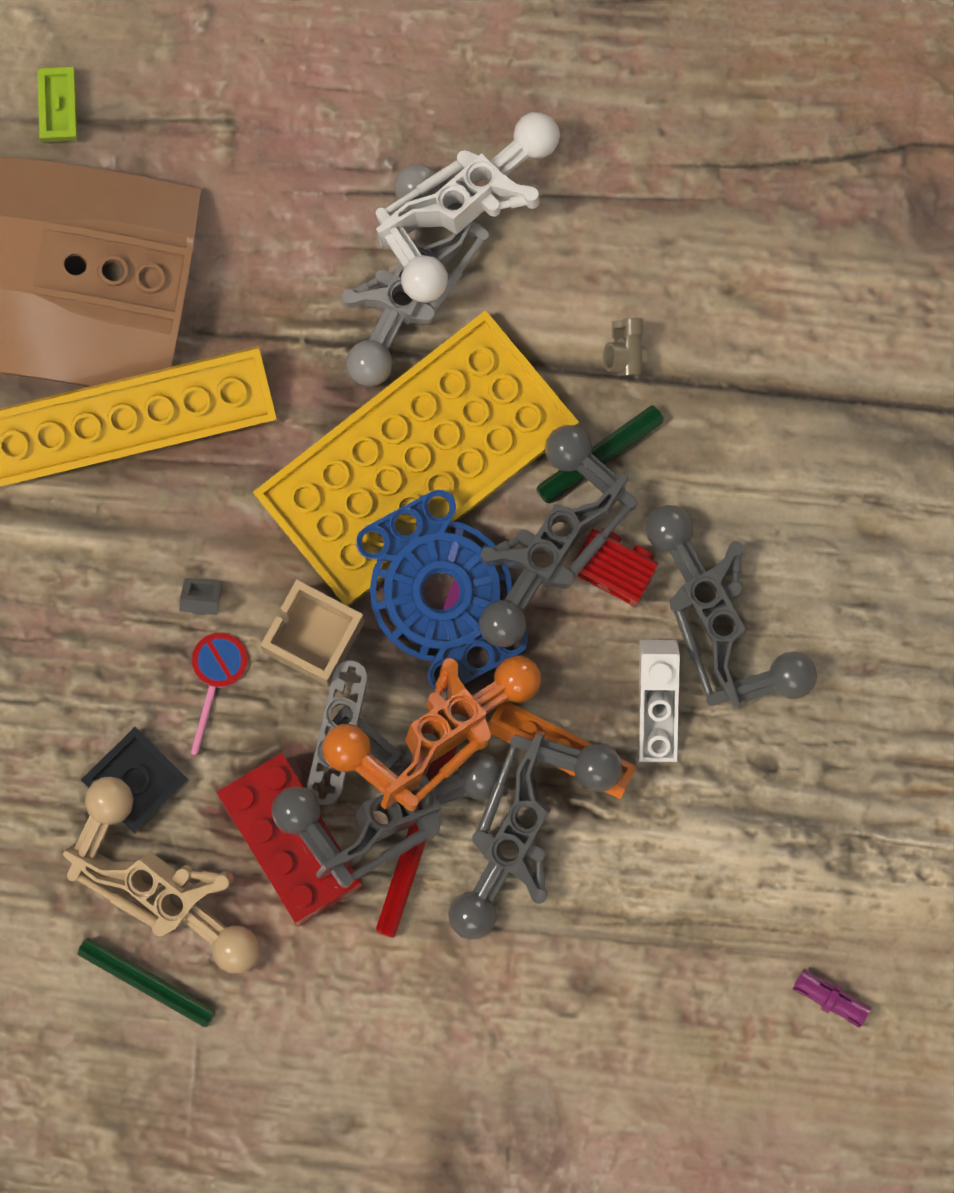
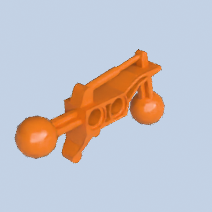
(349, 748)

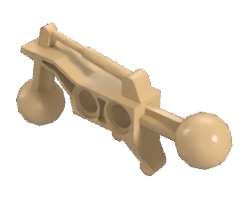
(110, 802)

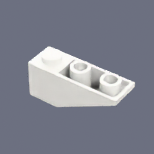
(658, 700)

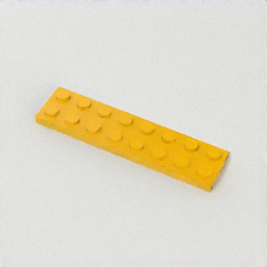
(133, 415)

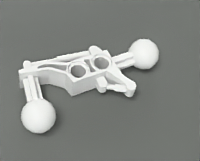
(424, 276)

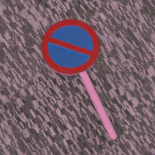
(218, 662)

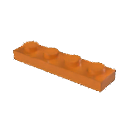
(513, 720)

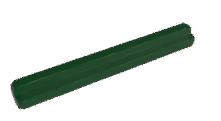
(603, 451)
(146, 982)

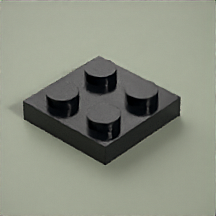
(145, 771)

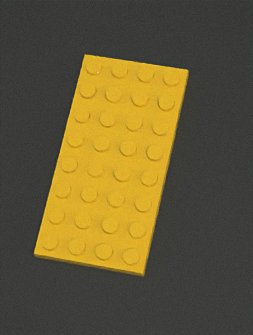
(449, 424)

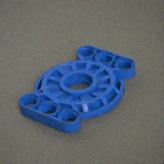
(412, 563)

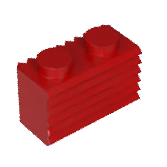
(619, 568)

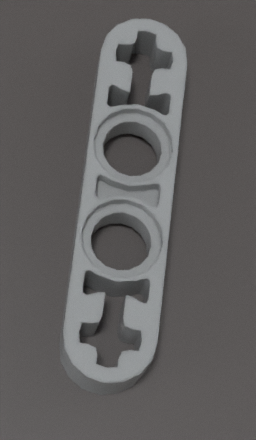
(337, 685)

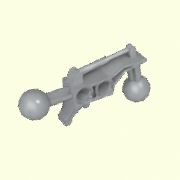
(370, 360)

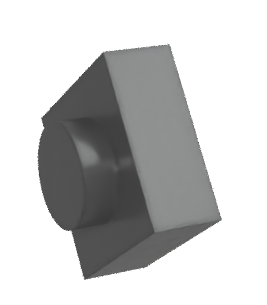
(200, 596)

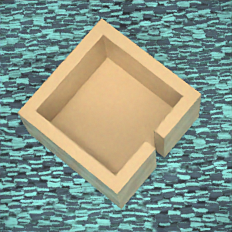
(316, 633)

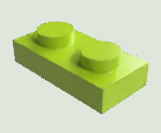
(57, 104)

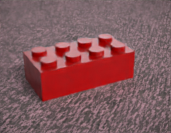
(280, 854)

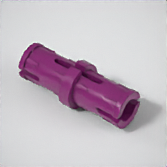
(831, 998)

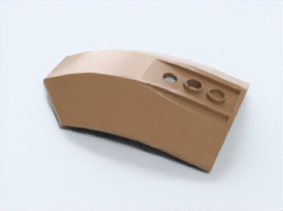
(84, 324)

